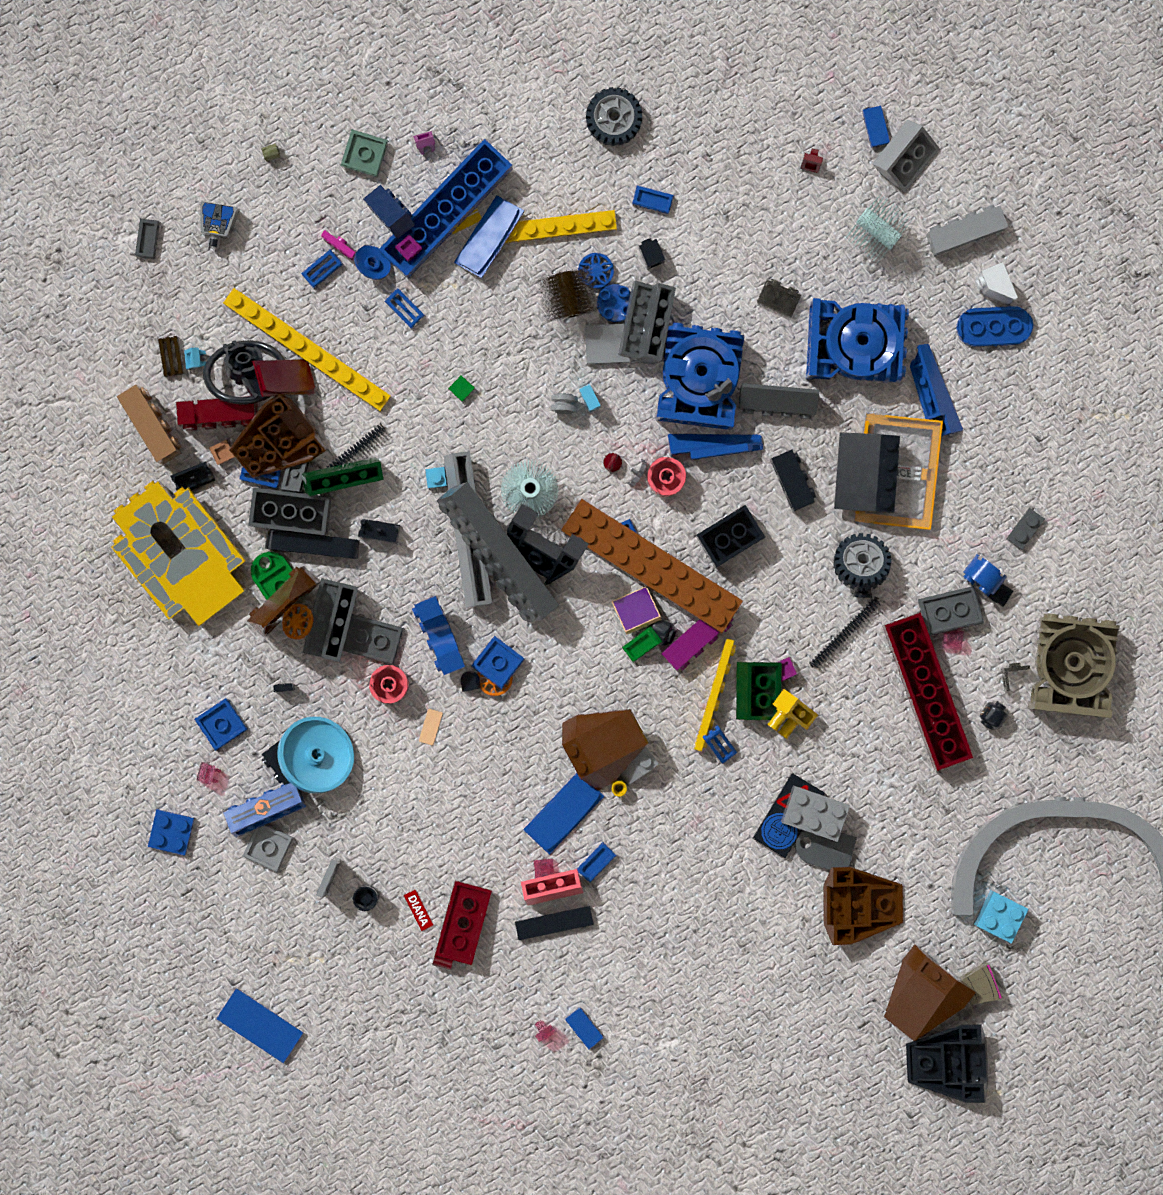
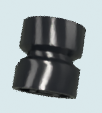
(366, 897)

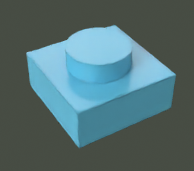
(436, 477)

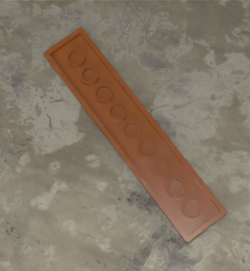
(653, 566)

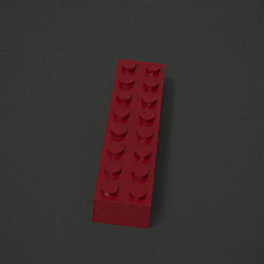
(927, 691)

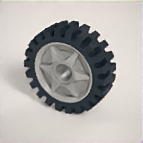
(614, 101)
(861, 575)

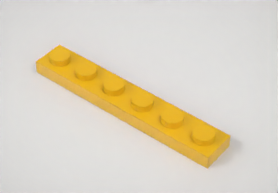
(563, 226)
(717, 687)

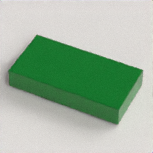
(641, 644)

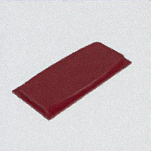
(284, 377)

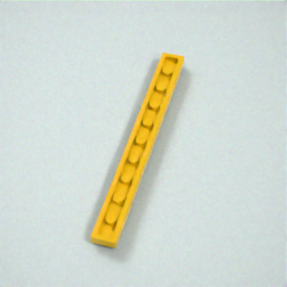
(307, 349)

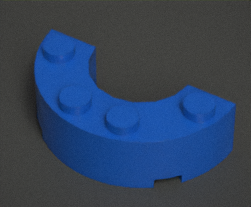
(440, 635)

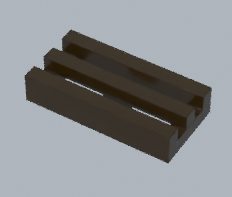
(168, 340)

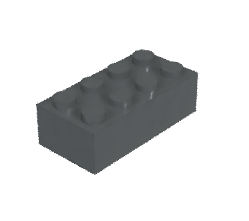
(289, 511)

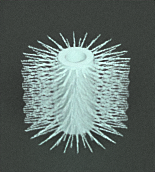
(878, 228)
(524, 479)

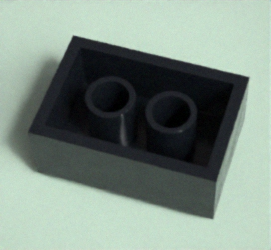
(730, 536)

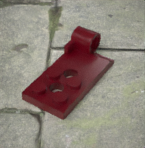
(460, 943)

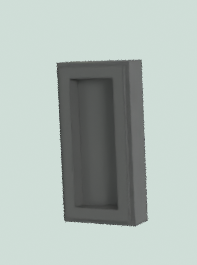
(147, 238)

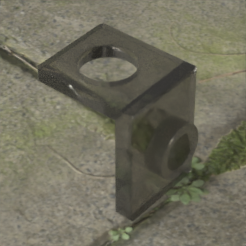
(1012, 667)

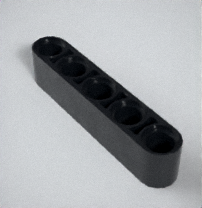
(312, 544)

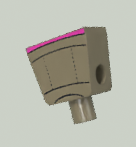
(983, 982)

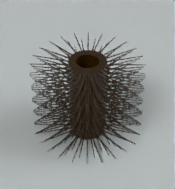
(568, 294)

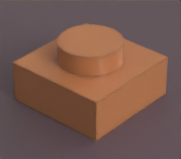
(221, 452)

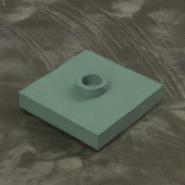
(364, 153)

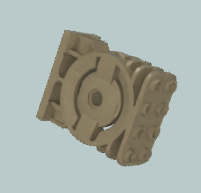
(1102, 639)

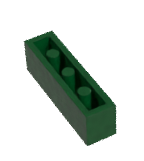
(342, 476)

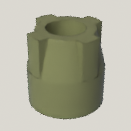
(271, 152)

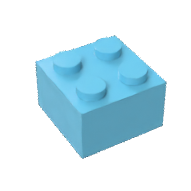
(1001, 916)

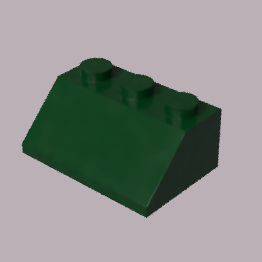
(757, 689)

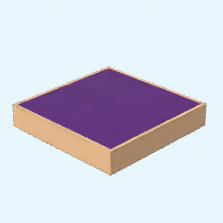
(636, 610)

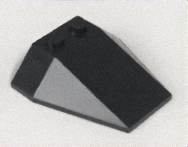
(951, 1063)

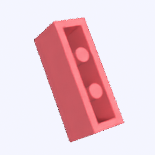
(552, 887)

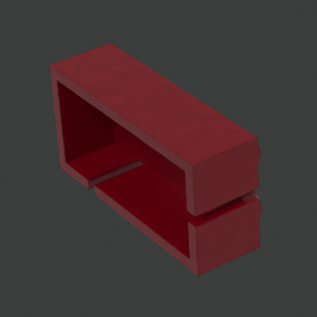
(213, 413)

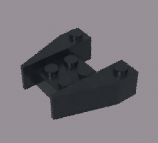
(541, 554)

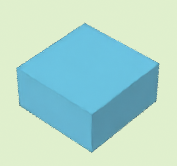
(589, 398)

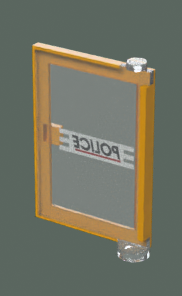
(916, 469)

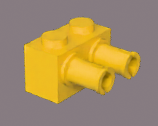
(795, 710)

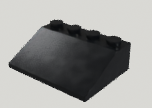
(867, 472)

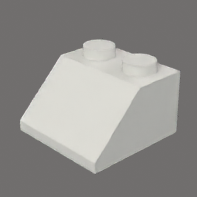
(996, 284)

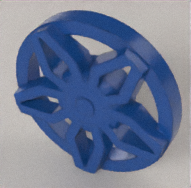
(597, 269)

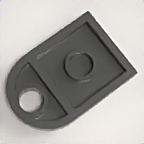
(826, 852)

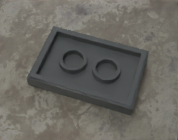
(951, 611)
(373, 639)

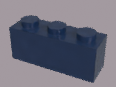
(389, 211)

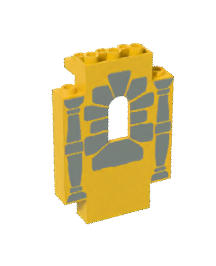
(199, 575)

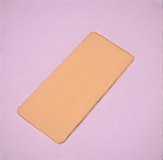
(430, 727)

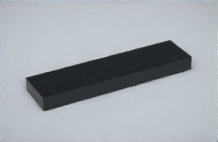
(554, 923)

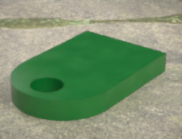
(273, 577)

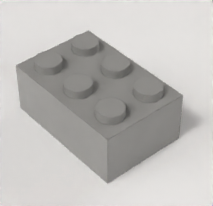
(815, 813)

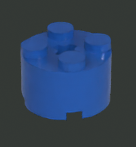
(984, 574)

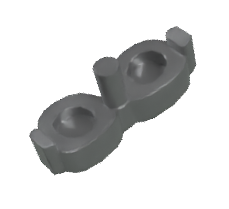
(716, 394)
(639, 474)

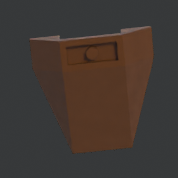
(277, 438)
(924, 995)

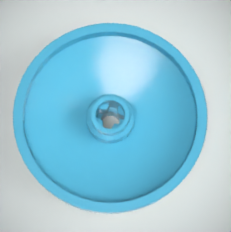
(331, 750)

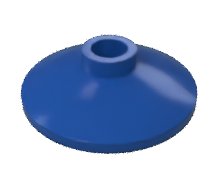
(368, 256)

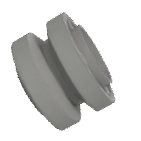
(564, 403)

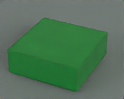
(461, 388)

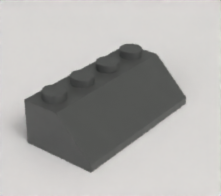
(779, 400)

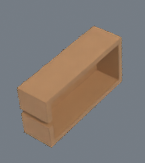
(149, 425)

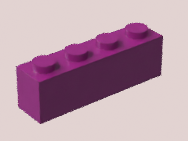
(691, 644)

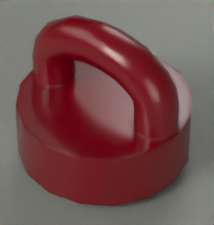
(612, 462)

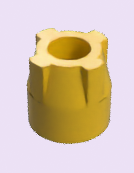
(619, 793)

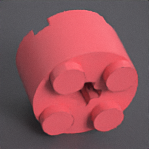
(669, 466)
(388, 695)

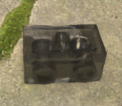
(779, 298)

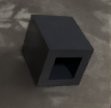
(651, 253)

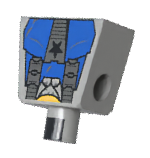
(217, 222)

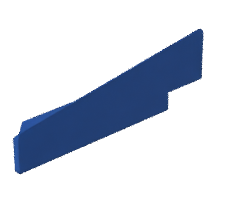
(933, 391)
(713, 445)

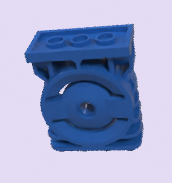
(677, 343)
(886, 369)

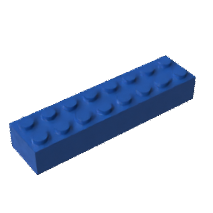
(450, 205)

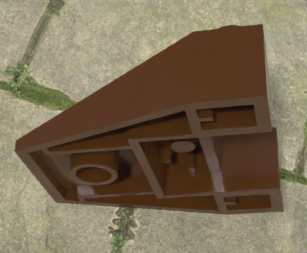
(297, 586)

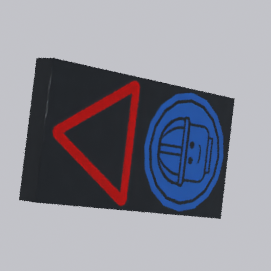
(774, 833)

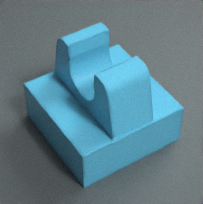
(192, 358)

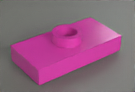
(339, 244)

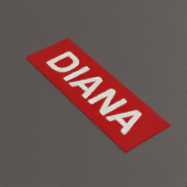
(418, 910)

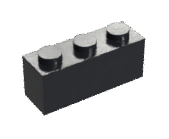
(793, 480)

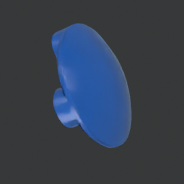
(614, 302)

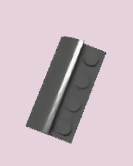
(647, 322)
(330, 619)

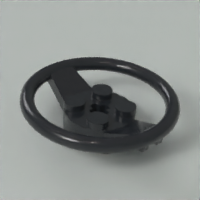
(240, 369)

